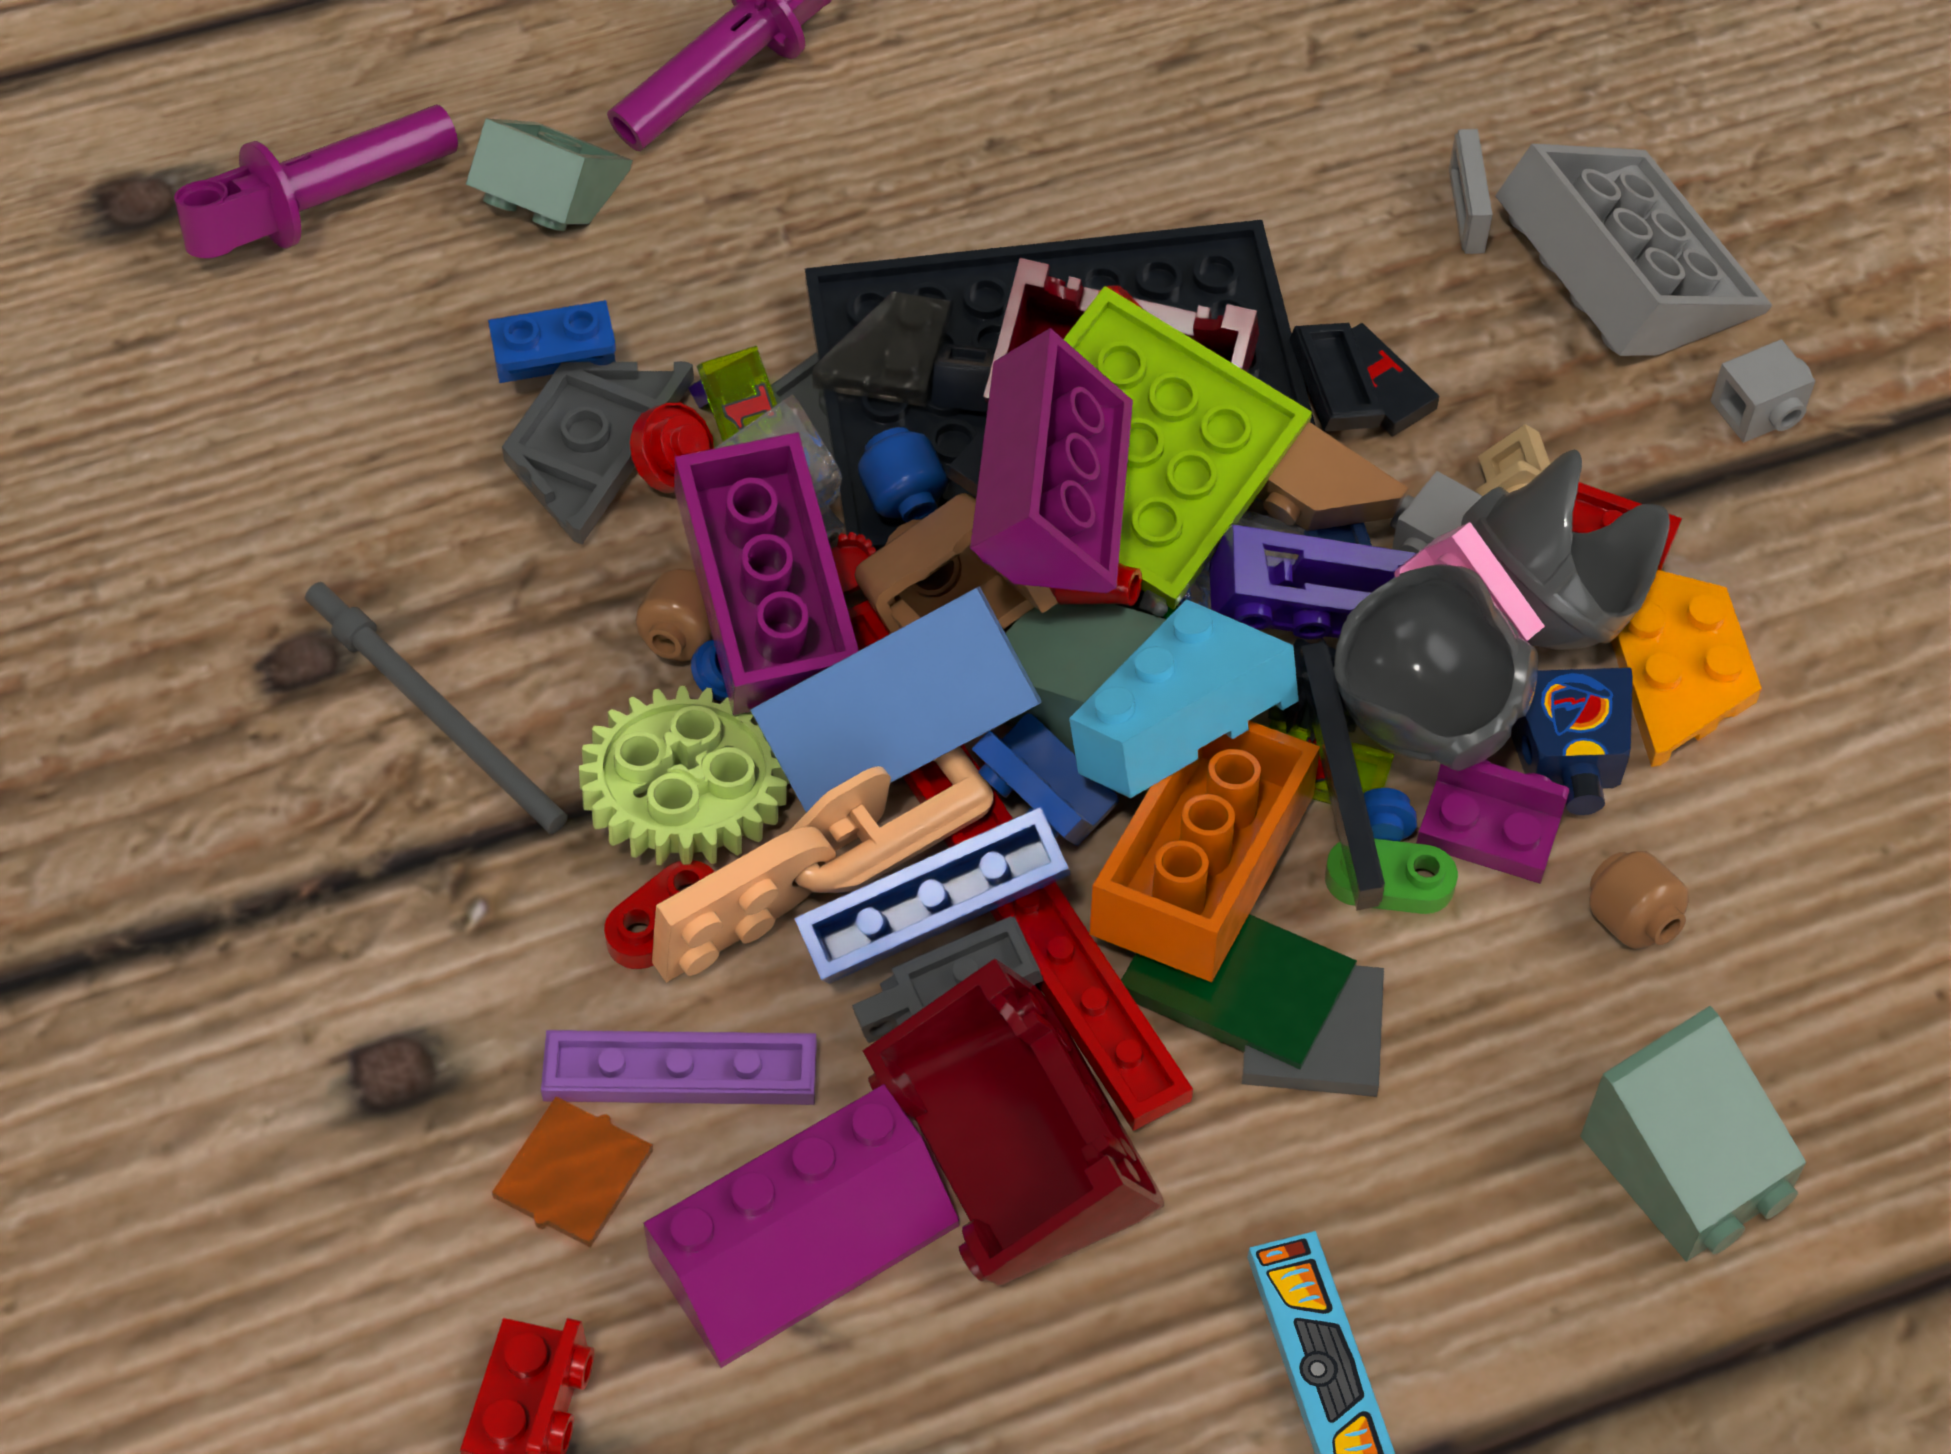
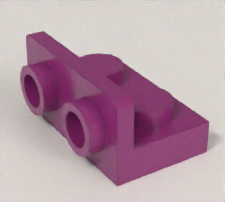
(1495, 818)

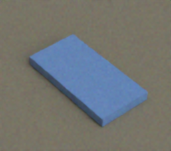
(899, 700)

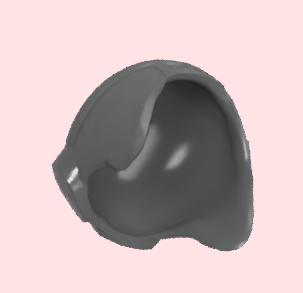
(1574, 582)
(1435, 667)

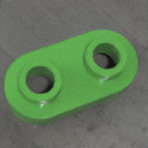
(1403, 887)

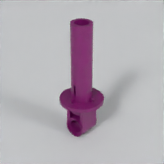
(708, 63)
(268, 195)

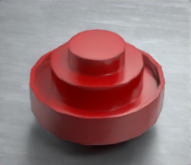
(661, 436)

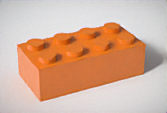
(1204, 849)

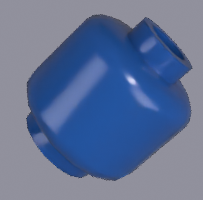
(902, 474)

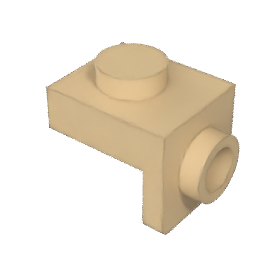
(1513, 461)

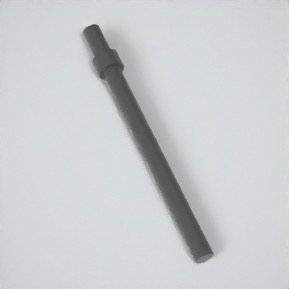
(359, 634)

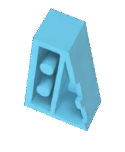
(1178, 693)

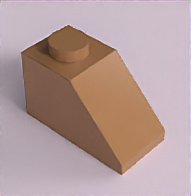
(1328, 485)

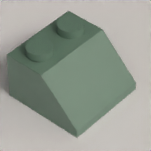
(544, 172)

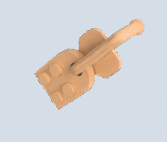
(777, 876)

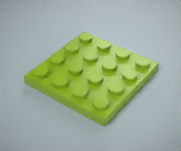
(1196, 442)

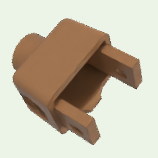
(933, 564)

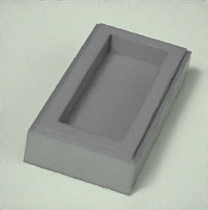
(1470, 191)

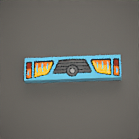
(1318, 1347)

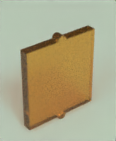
(572, 1171)

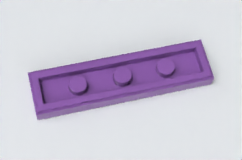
(679, 1067)

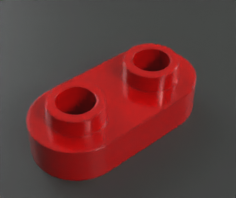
(636, 948)

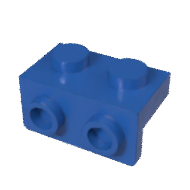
(539, 341)
(1046, 777)

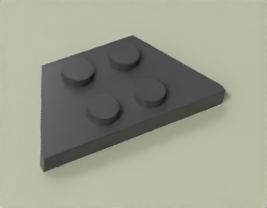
(578, 435)

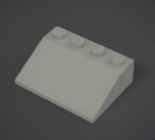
(1628, 247)

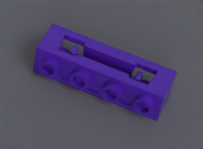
(1328, 572)

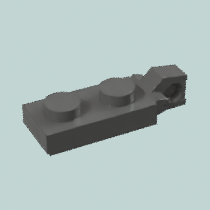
(937, 971)

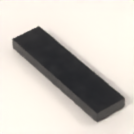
(1341, 776)

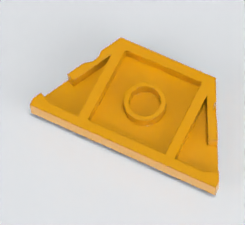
(1685, 663)

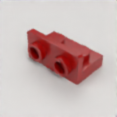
(529, 1390)

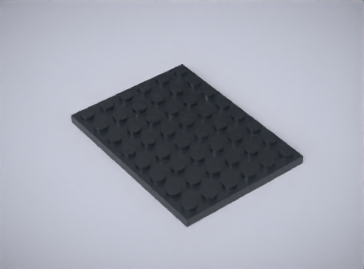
(1164, 267)

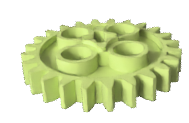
(681, 777)

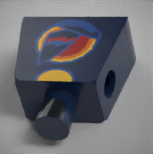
(1578, 732)

